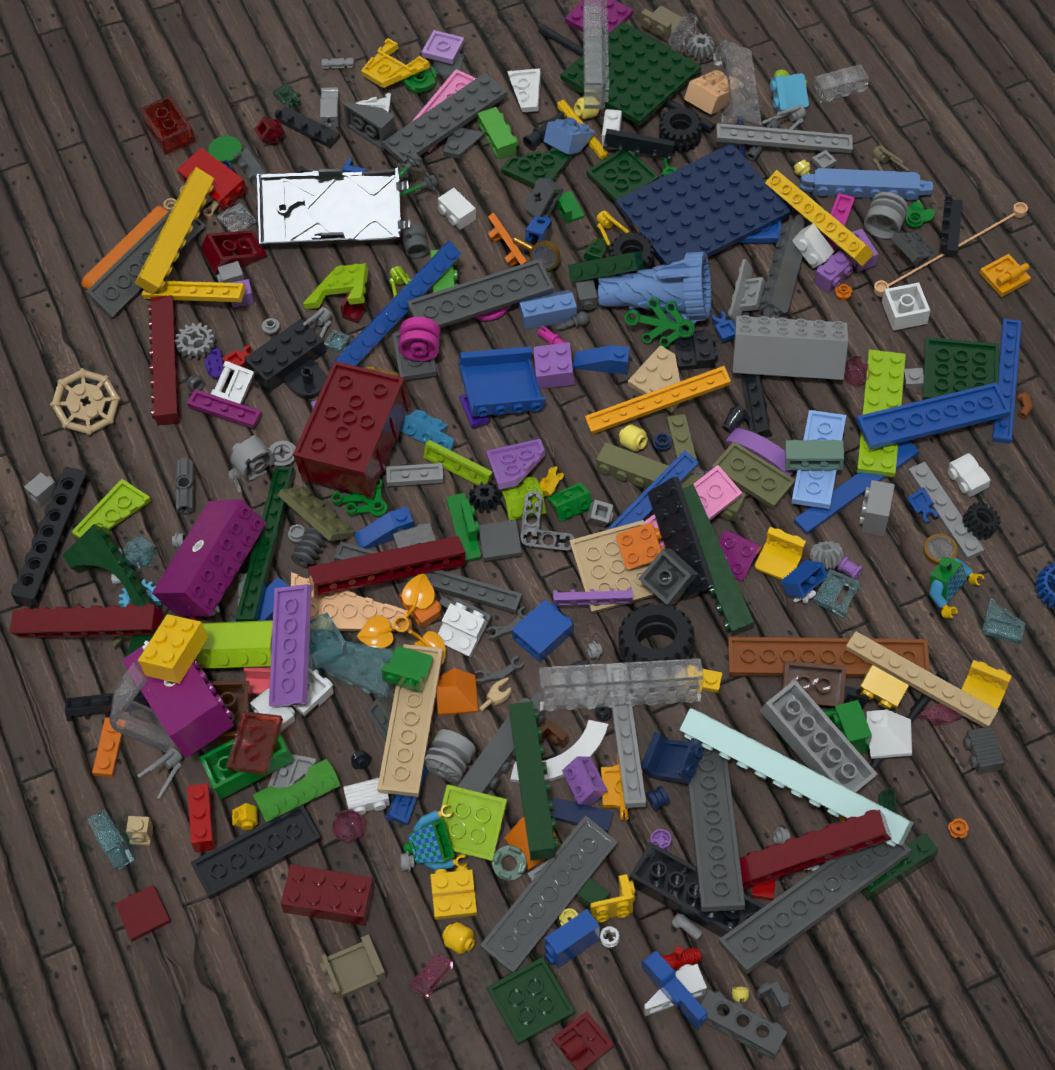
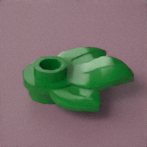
(918, 215)

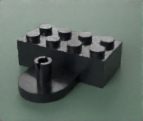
(290, 361)

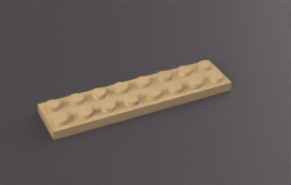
(409, 732)

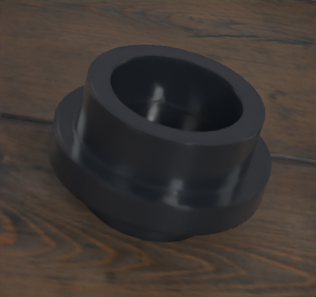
(360, 759)

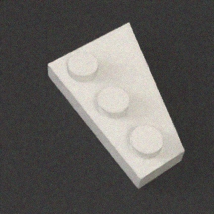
(526, 88)

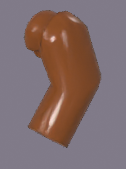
(1026, 400)

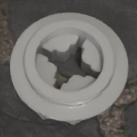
(288, 448)

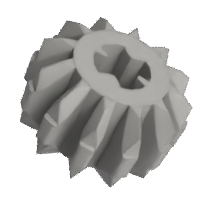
(700, 46)
(827, 553)

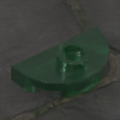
(888, 799)

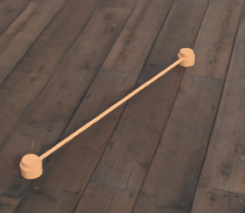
(1019, 211)

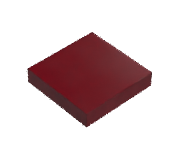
(142, 913)

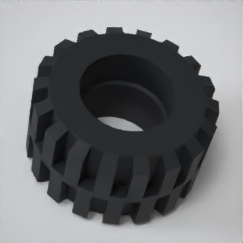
(682, 119)
(634, 243)

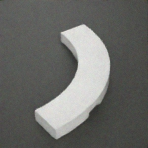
(585, 747)

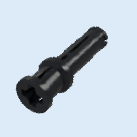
(539, 133)

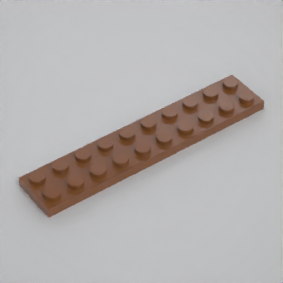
(766, 654)

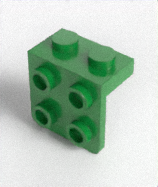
(407, 668)

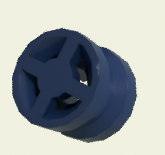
(658, 798)

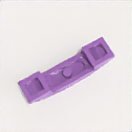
(761, 447)

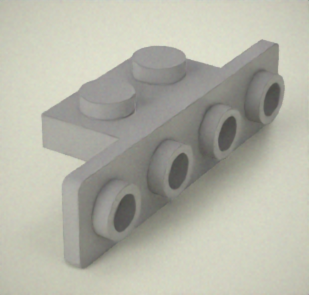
(747, 292)

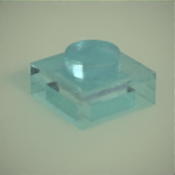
(336, 341)

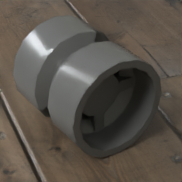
(415, 241)

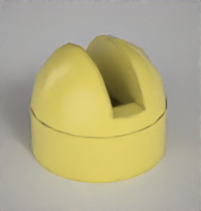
(740, 992)

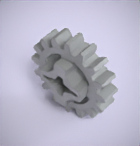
(195, 340)

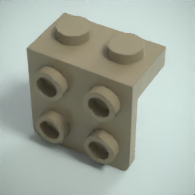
(660, 22)

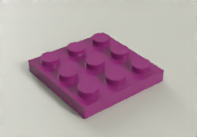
(616, 14)

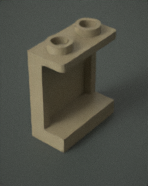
(353, 968)

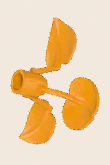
(417, 593)

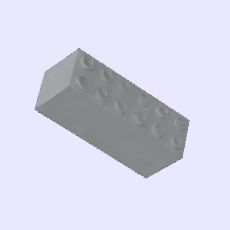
(790, 347)

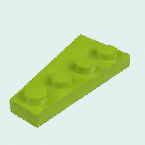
(113, 508)

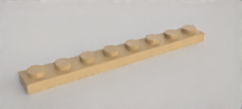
(921, 680)

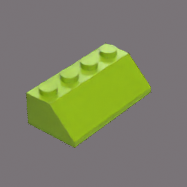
(236, 644)

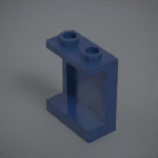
(671, 759)

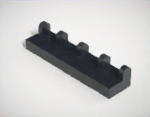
(307, 127)
(638, 143)
(951, 226)
(756, 404)
(94, 704)

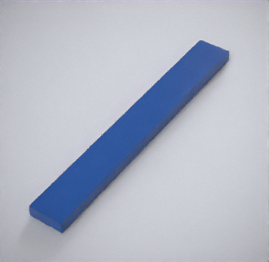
(1008, 377)
(850, 492)

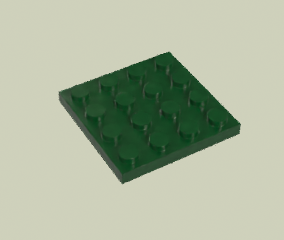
(958, 365)

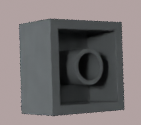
(668, 576)

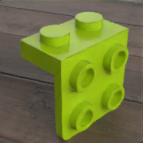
(516, 495)

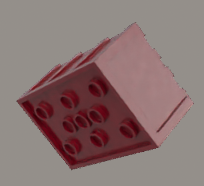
(352, 429)

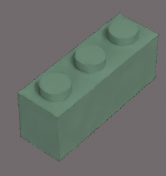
(814, 455)

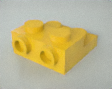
(453, 893)

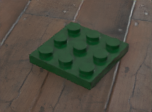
(621, 174)
(530, 1000)

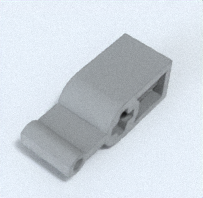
(329, 107)

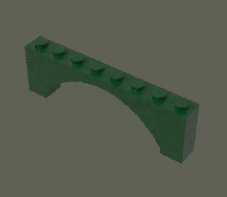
(99, 551)

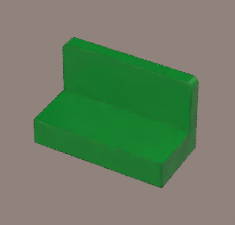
(569, 207)

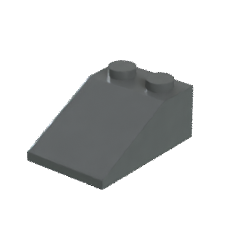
(370, 122)

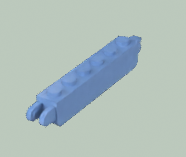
(865, 183)

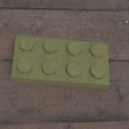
(755, 475)
(316, 513)

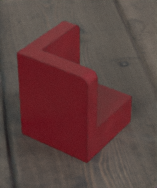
(352, 312)

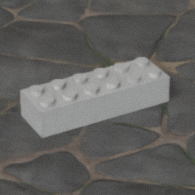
(816, 738)

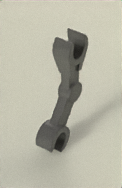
(500, 631)
(489, 676)

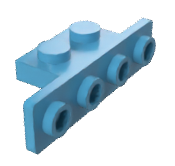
(425, 428)

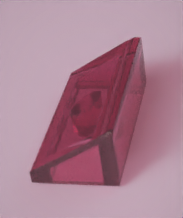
(431, 975)

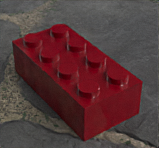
(327, 895)

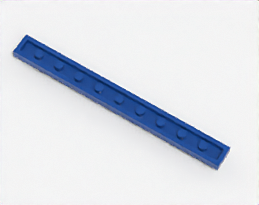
(398, 305)

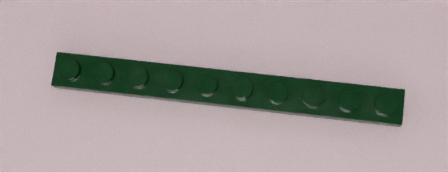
(264, 547)

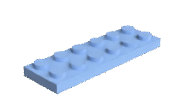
(816, 486)

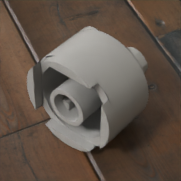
(252, 458)

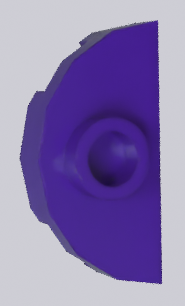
(214, 363)

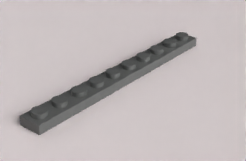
(451, 583)

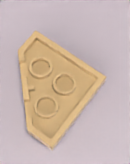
(656, 373)

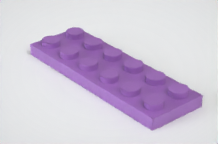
(290, 646)

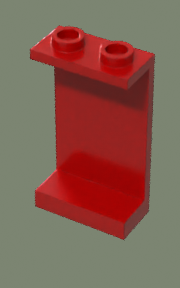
(226, 183)

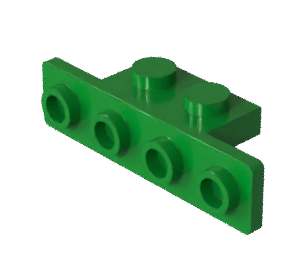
(464, 525)

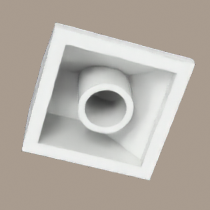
(890, 734)

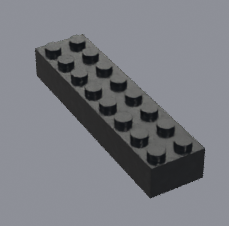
(677, 887)

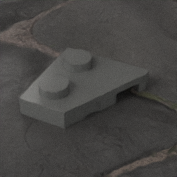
(461, 142)

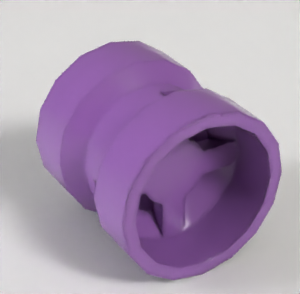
(661, 838)

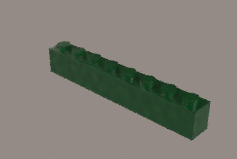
(725, 586)
(532, 781)

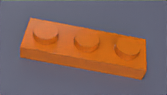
(107, 751)

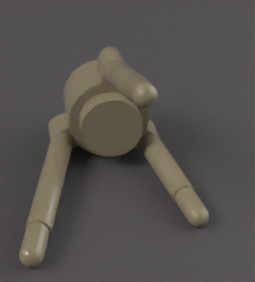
(882, 155)

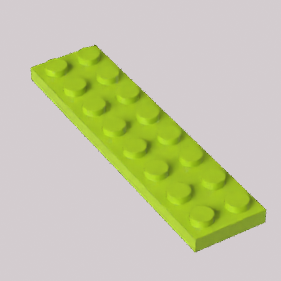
(881, 392)

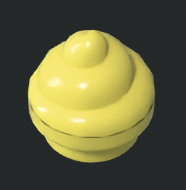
(802, 168)

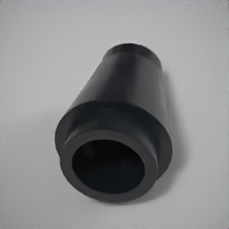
(734, 418)

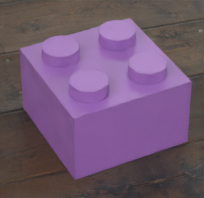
(554, 365)

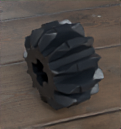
(484, 497)

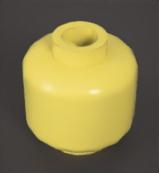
(584, 113)
(633, 438)

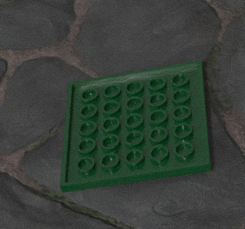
(640, 73)

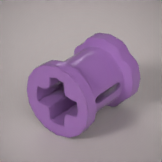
(850, 568)

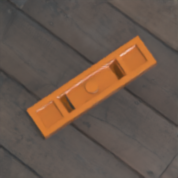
(500, 232)

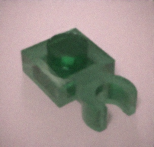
(286, 94)

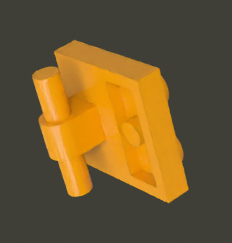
(1005, 275)

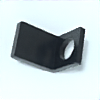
(852, 694)

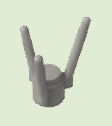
(794, 114)
(321, 317)
(169, 759)

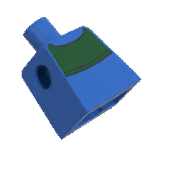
(538, 229)

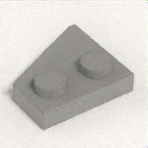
(292, 772)

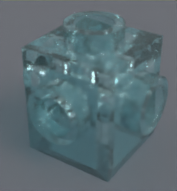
(139, 551)

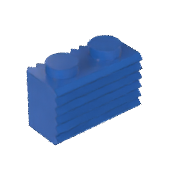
(804, 579)

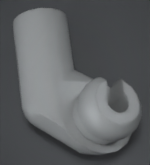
(683, 922)

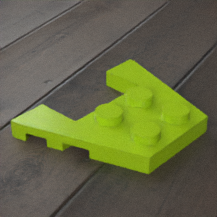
(341, 280)

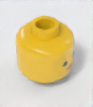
(458, 938)

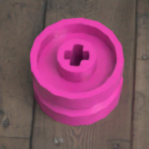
(419, 339)

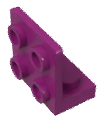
(739, 553)

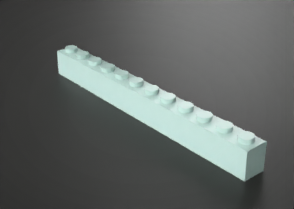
(788, 772)

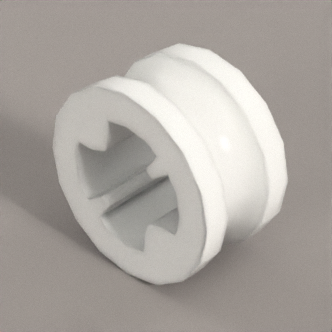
(613, 931)

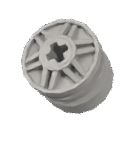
(885, 215)
(449, 755)

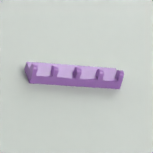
(592, 598)

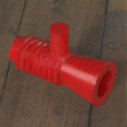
(682, 957)

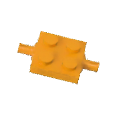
(614, 796)

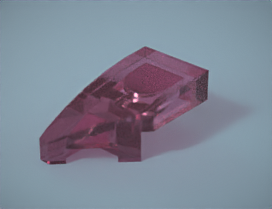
(940, 714)

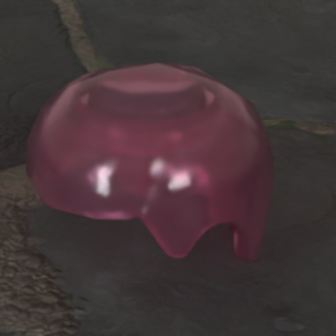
(856, 370)
(348, 826)

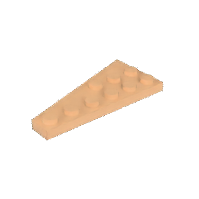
(347, 609)

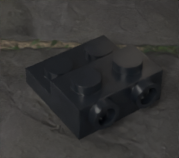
(696, 351)

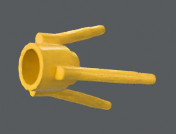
(607, 221)

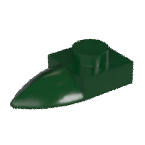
(595, 249)

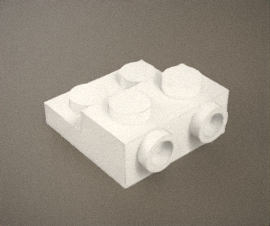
(462, 629)
(317, 692)

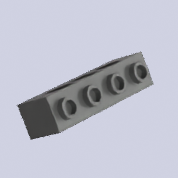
(767, 1046)

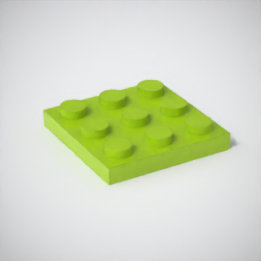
(475, 821)

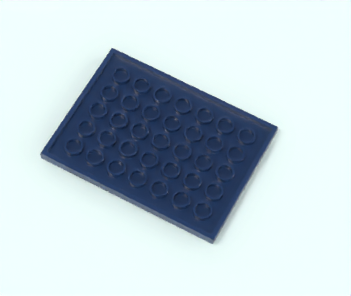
(703, 206)

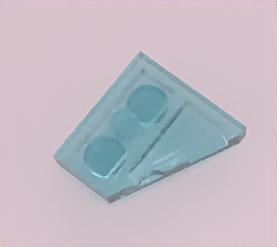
(1002, 624)

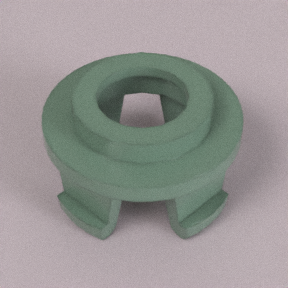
(520, 859)

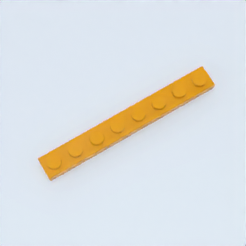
(658, 400)

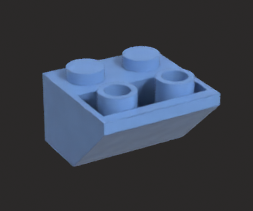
(568, 135)

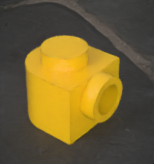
(245, 816)

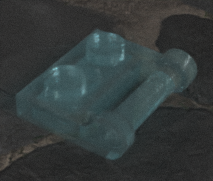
(831, 589)

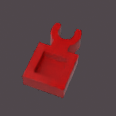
(238, 357)

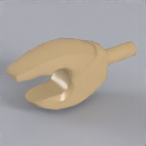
(495, 696)

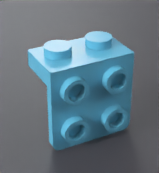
(789, 91)

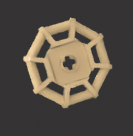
(80, 392)

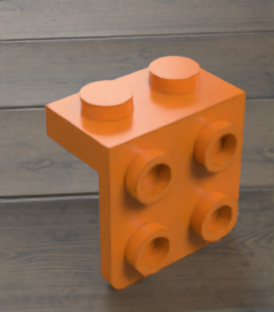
(639, 545)

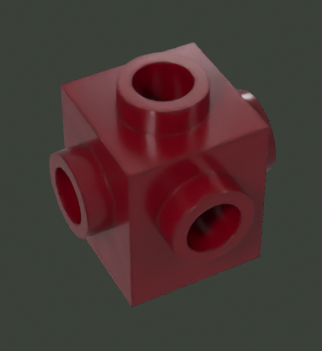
(269, 130)

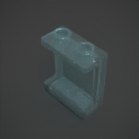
(110, 839)

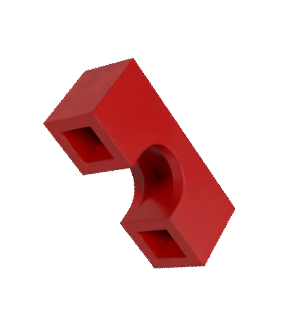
(200, 817)

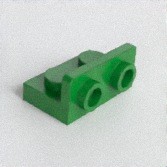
(570, 501)

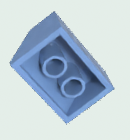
(547, 309)

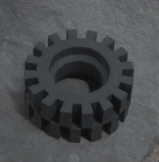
(988, 523)

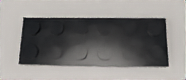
(680, 532)
(255, 851)

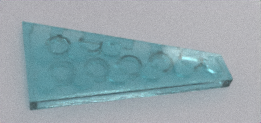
(362, 667)

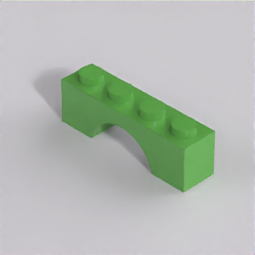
(277, 801)

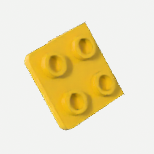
(780, 553)
(986, 683)
(615, 907)

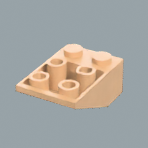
(709, 92)

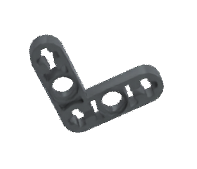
(534, 528)

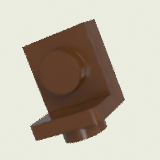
(554, 734)

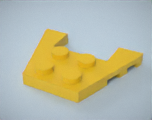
(387, 70)

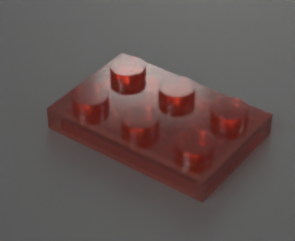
(254, 743)

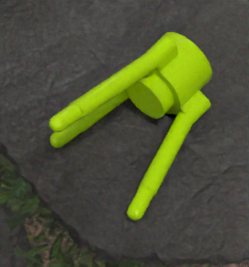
(398, 277)

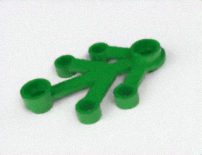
(662, 322)
(371, 503)

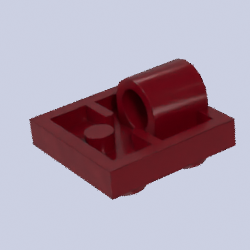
(583, 1042)

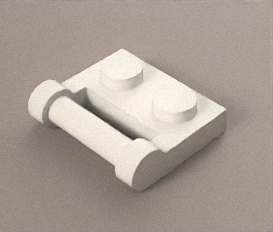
(238, 385)

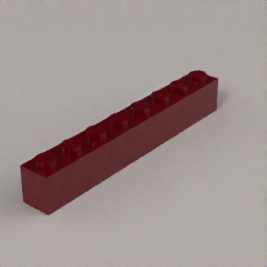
(164, 360)
(386, 566)
(86, 621)
(814, 848)

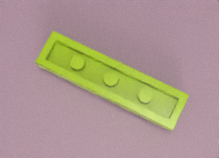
(456, 463)

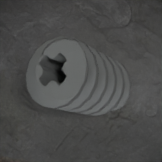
(308, 547)

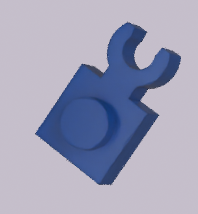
(724, 328)
(921, 503)

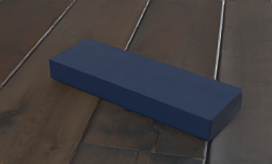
(573, 813)

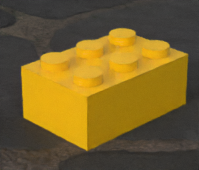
(173, 648)

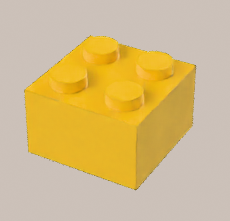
(882, 688)

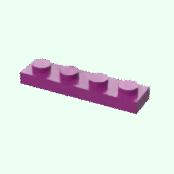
(224, 409)

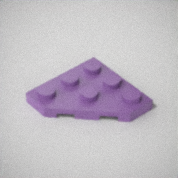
(514, 462)

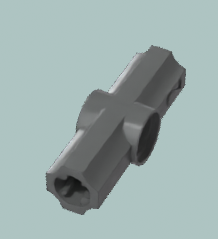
(184, 495)

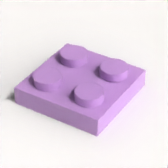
(443, 47)

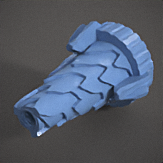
(682, 281)

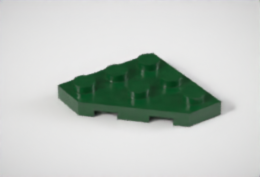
(536, 165)

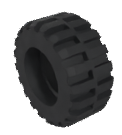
(651, 621)

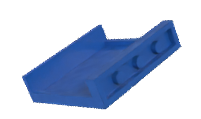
(500, 381)

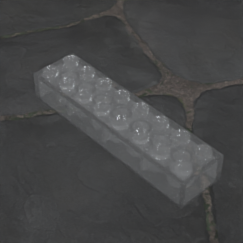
(594, 50)
(620, 684)

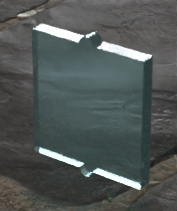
(447, 69)

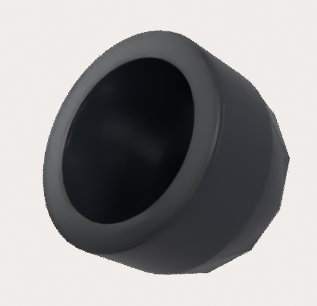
(607, 712)

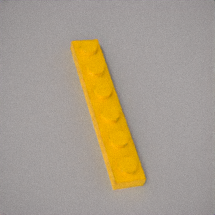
(200, 291)

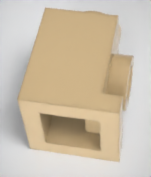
(139, 830)

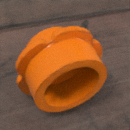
(843, 292)
(958, 823)

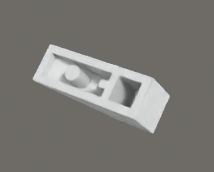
(690, 977)

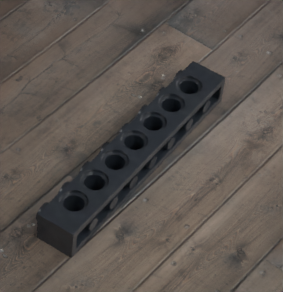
(31, 595)

